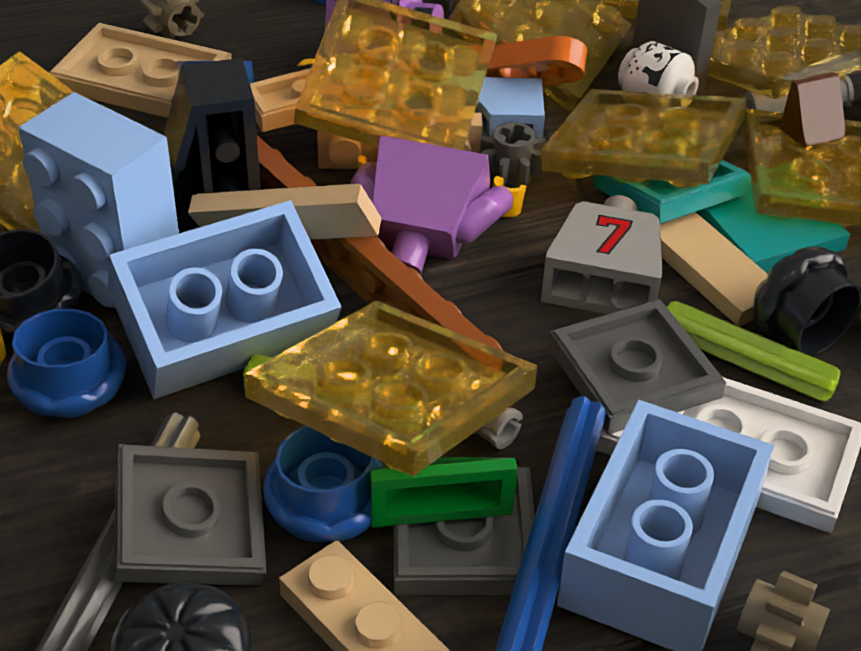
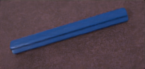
(552, 529)

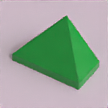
(444, 491)

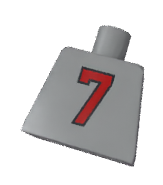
(604, 258)

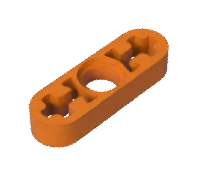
(549, 58)

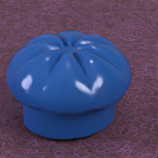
(65, 364)
(319, 487)

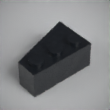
(211, 134)

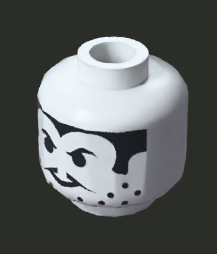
(658, 70)

